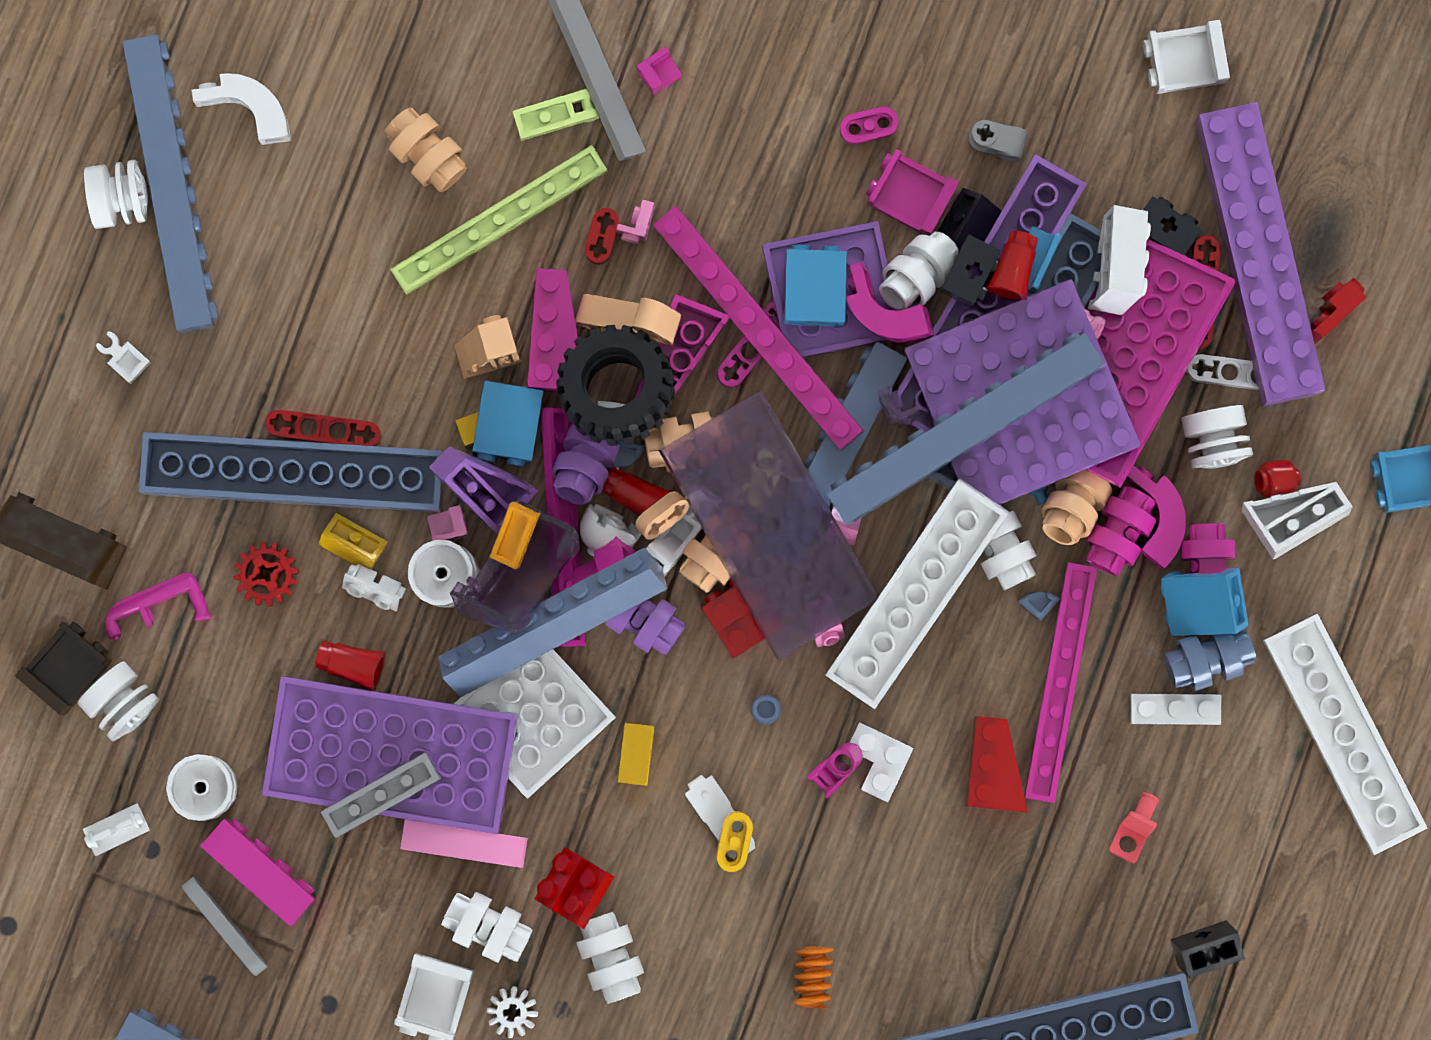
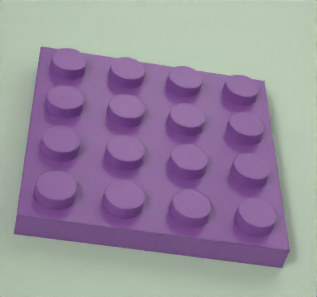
(862, 245)

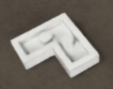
(888, 760)

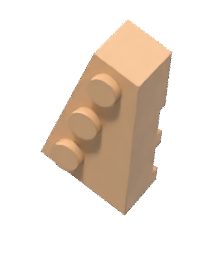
(487, 348)

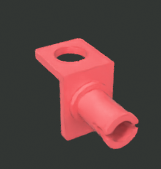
(1136, 826)

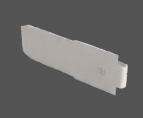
(713, 806)

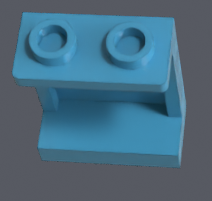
(815, 286)
(507, 423)
(1403, 478)
(1204, 603)

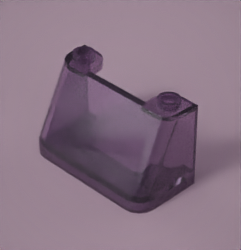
(509, 596)

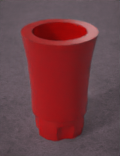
(1014, 267)
(632, 491)
(351, 663)

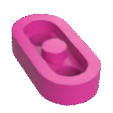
(868, 125)

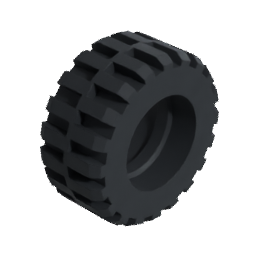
(603, 350)

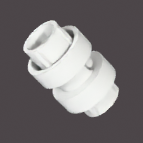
(918, 272)
(1007, 556)
(466, 917)
(614, 969)

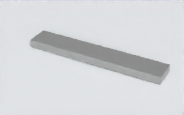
(598, 78)

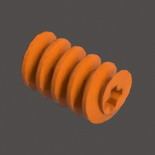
(812, 977)

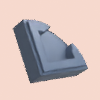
(627, 454)
(1039, 603)

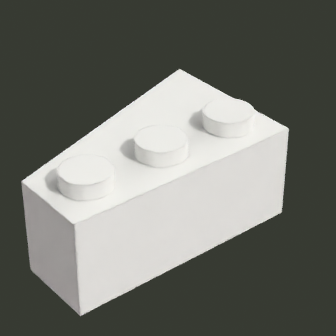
(1122, 260)
(1295, 517)

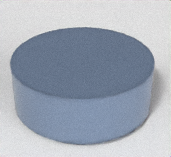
(766, 709)

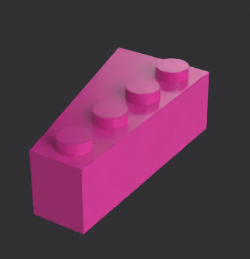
(552, 328)
(693, 336)

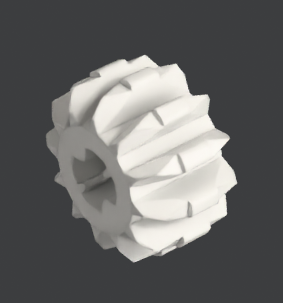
(519, 1019)

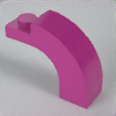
(898, 326)
(1170, 516)

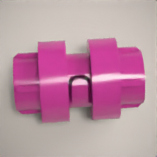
(1126, 520)
(1208, 548)

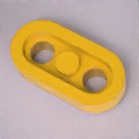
(734, 840)

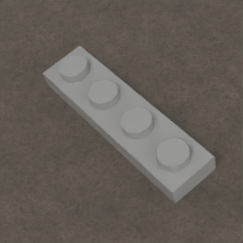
(381, 795)

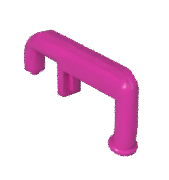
(154, 595)

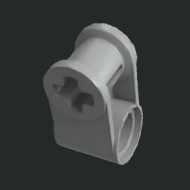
(1002, 141)

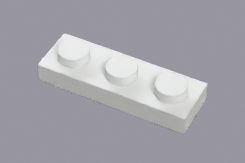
(1175, 709)

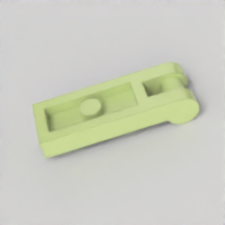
(554, 114)

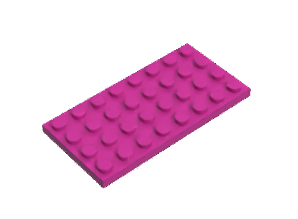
(1157, 341)

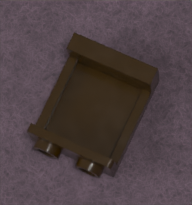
(65, 668)

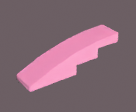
(463, 843)

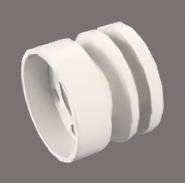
(115, 194)
(1217, 437)
(118, 701)

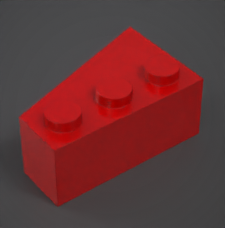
(993, 768)

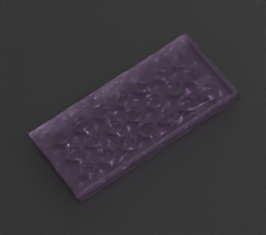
(769, 524)

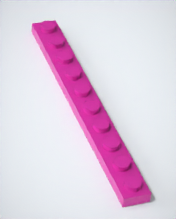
(758, 328)

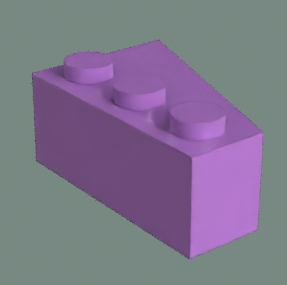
(481, 485)

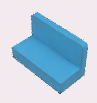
(1044, 251)

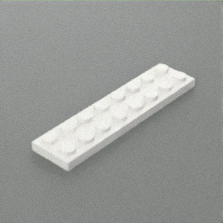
(917, 593)
(1345, 734)

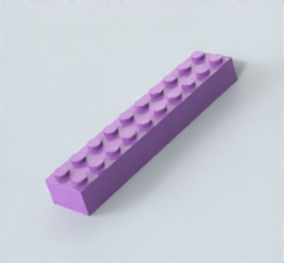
(1039, 200)
(1259, 254)

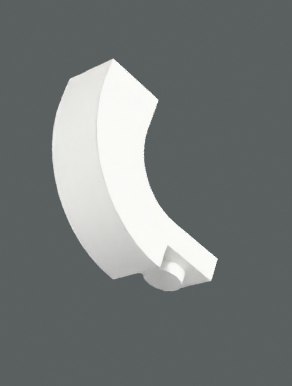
(243, 90)
(670, 544)

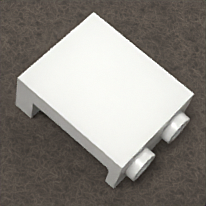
(1187, 58)
(433, 998)

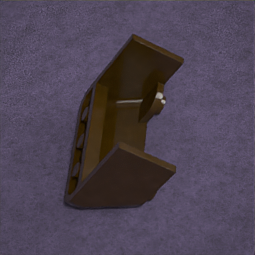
(59, 541)

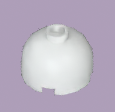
(603, 525)

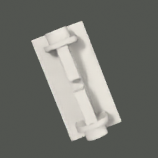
(360, 583)
(116, 830)

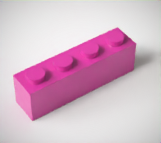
(258, 871)

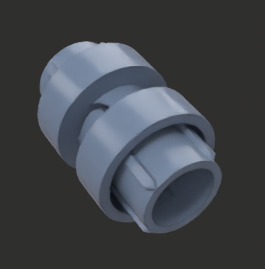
(1198, 661)

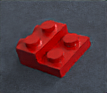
(1338, 304)
(732, 621)
(573, 887)

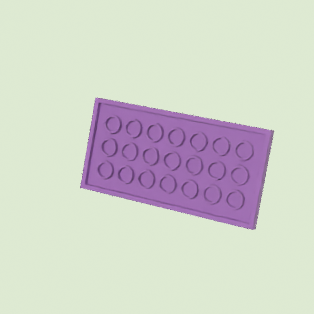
(344, 738)

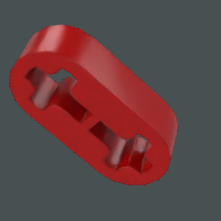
(595, 233)

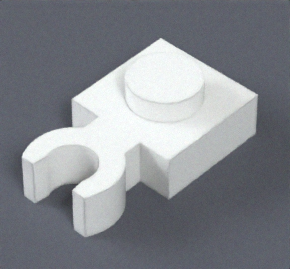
(125, 359)

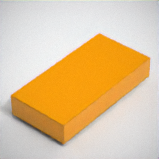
(514, 535)

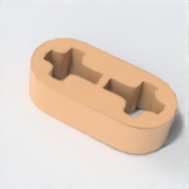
(662, 515)

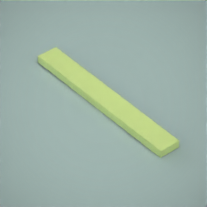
(499, 220)

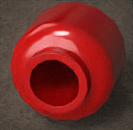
(1277, 478)

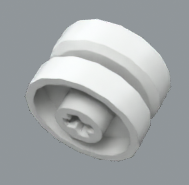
(427, 565)
(219, 792)

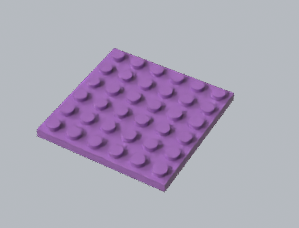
(1052, 441)

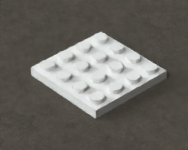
(554, 717)

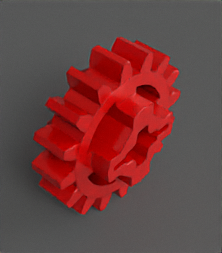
(273, 585)

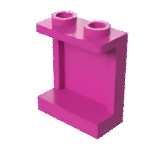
(910, 193)

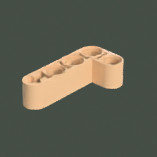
(648, 316)

